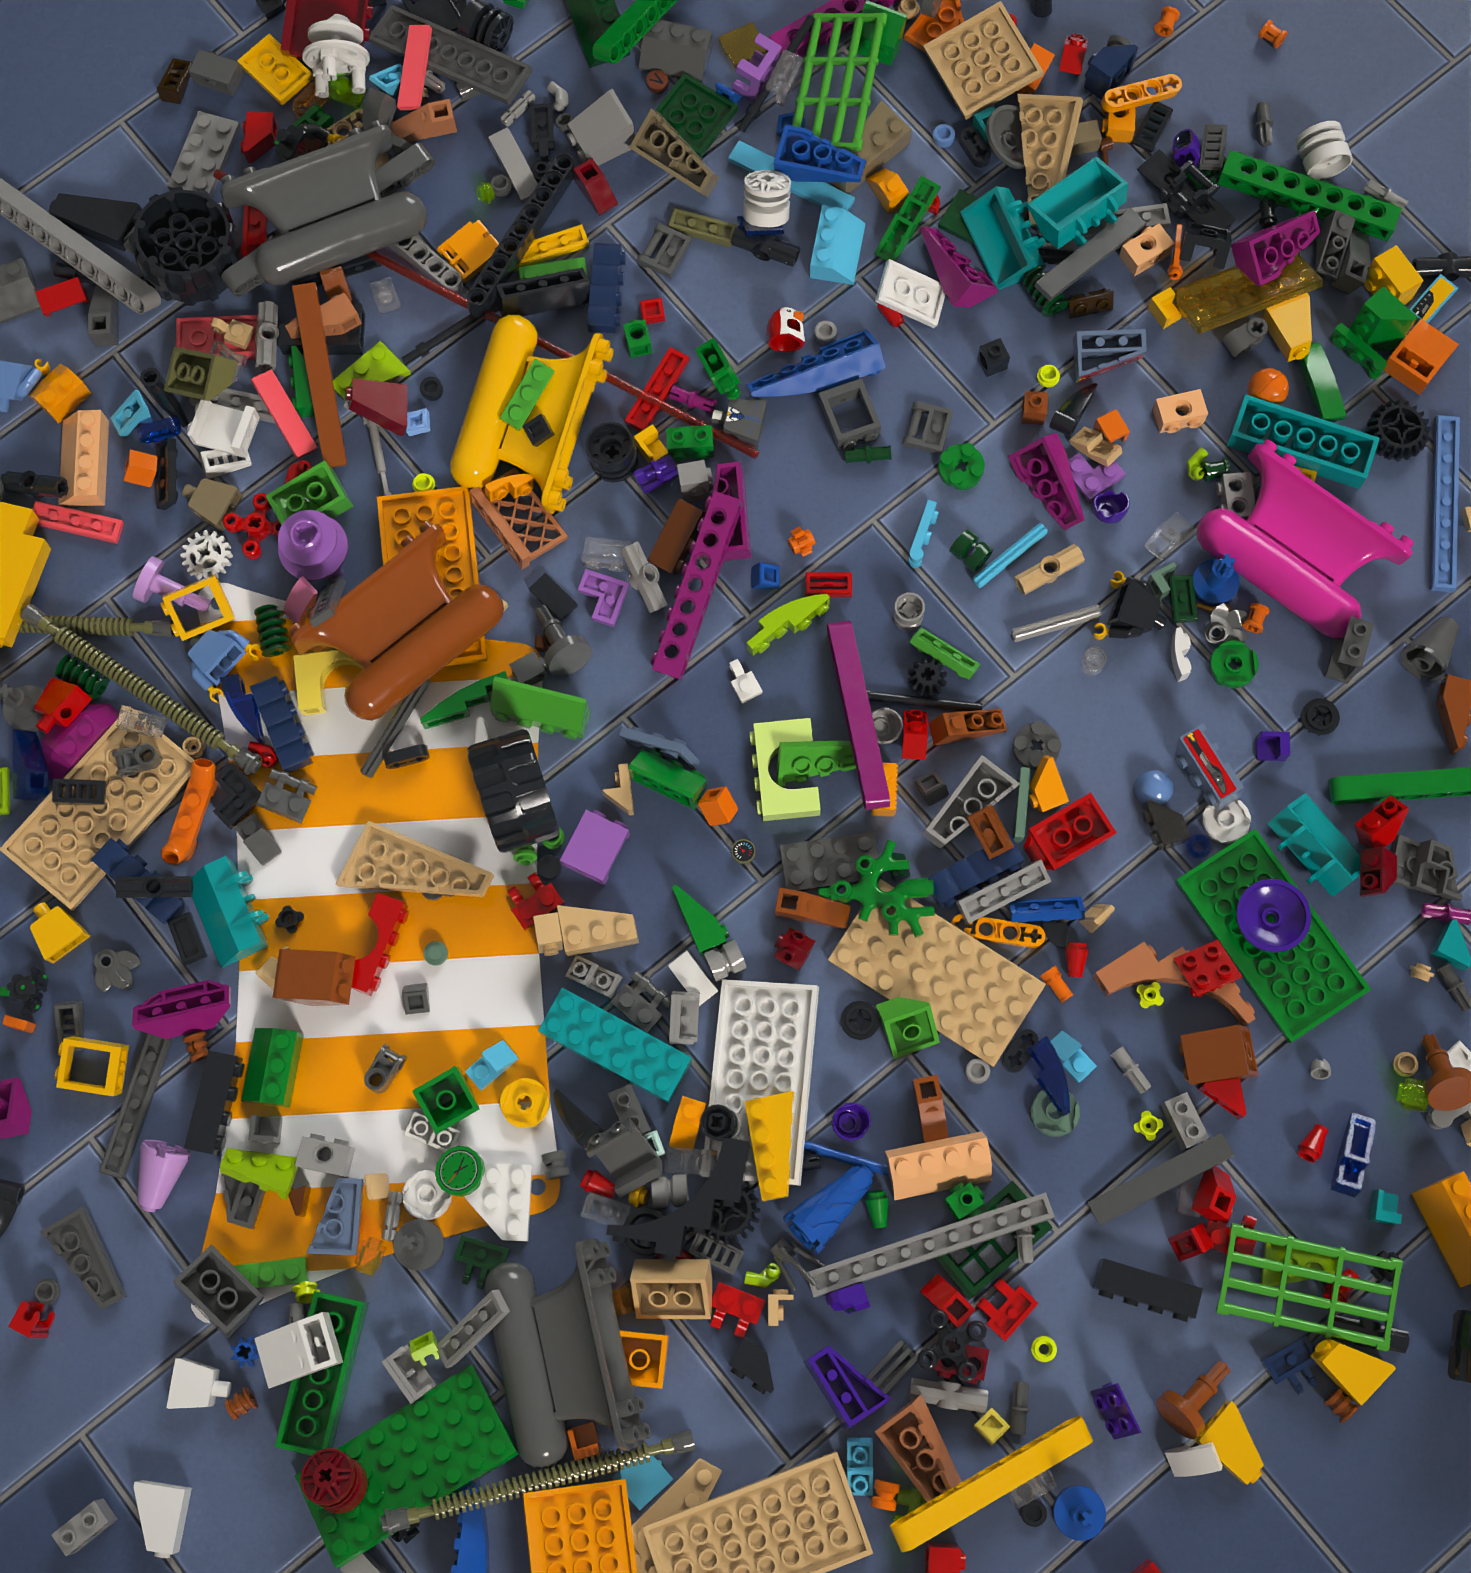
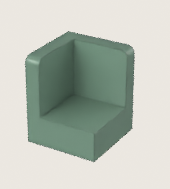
(1158, 580)

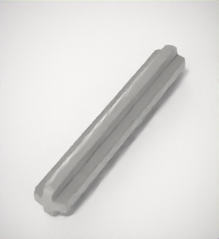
(1056, 623)

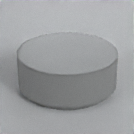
(825, 332)
(977, 1071)

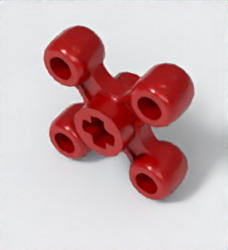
(248, 525)

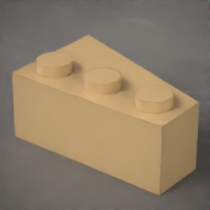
(595, 930)

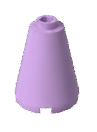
(158, 1172)

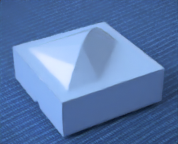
(418, 422)

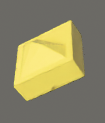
(991, 1427)

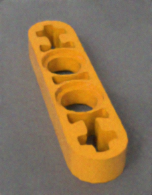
(1140, 91)
(997, 931)

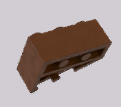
(676, 537)

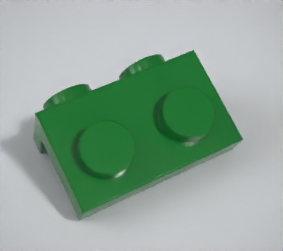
(690, 442)

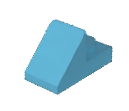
(388, 80)
(130, 414)
(1072, 1058)
(491, 1064)

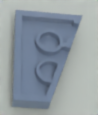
(657, 742)
(341, 1221)

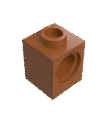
(1034, 408)

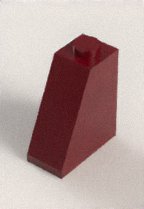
(380, 403)

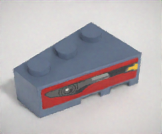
(1106, 350)
(1207, 768)

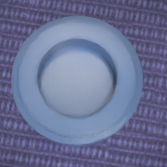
(943, 135)

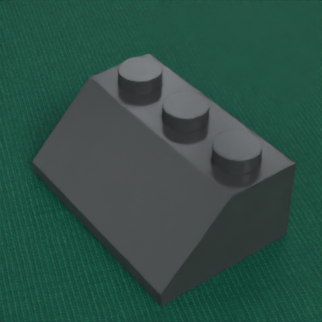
(676, 50)
(17, 290)
(218, 1291)

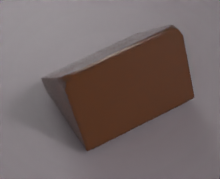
(299, 1200)

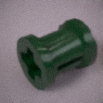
(1215, 469)

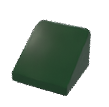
(899, 874)

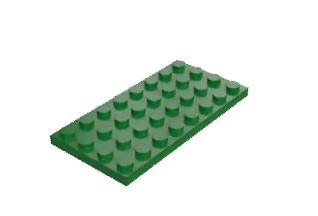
(1294, 985)
(417, 1456)

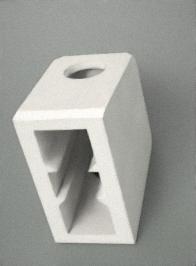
(195, 1385)

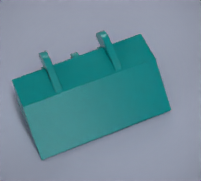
(1079, 203)
(1002, 236)
(1317, 844)
(228, 911)

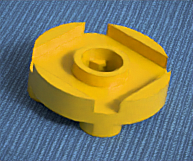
(531, 1115)

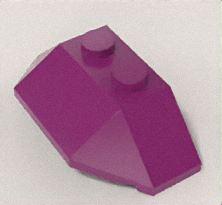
(68, 745)
(183, 1009)

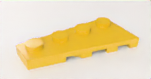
(771, 1141)

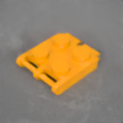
(470, 249)

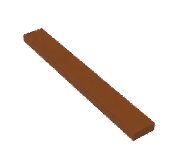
(319, 374)

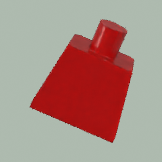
(60, 704)

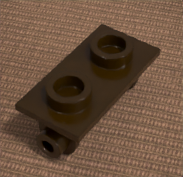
(1096, 302)

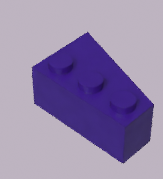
(844, 1387)

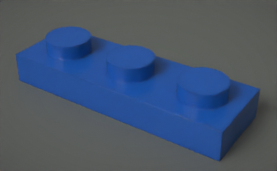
(1046, 909)

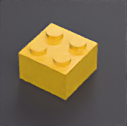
(1395, 274)

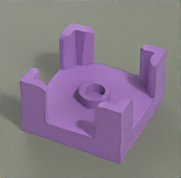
(758, 68)

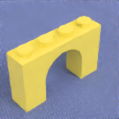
(311, 674)

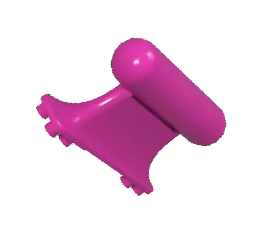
(1300, 543)

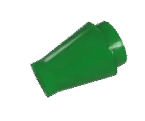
(877, 1207)

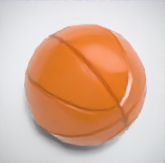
(1269, 385)

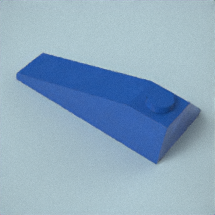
(815, 159)

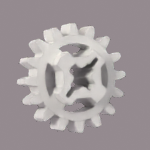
(206, 553)

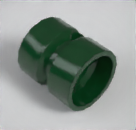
(963, 547)

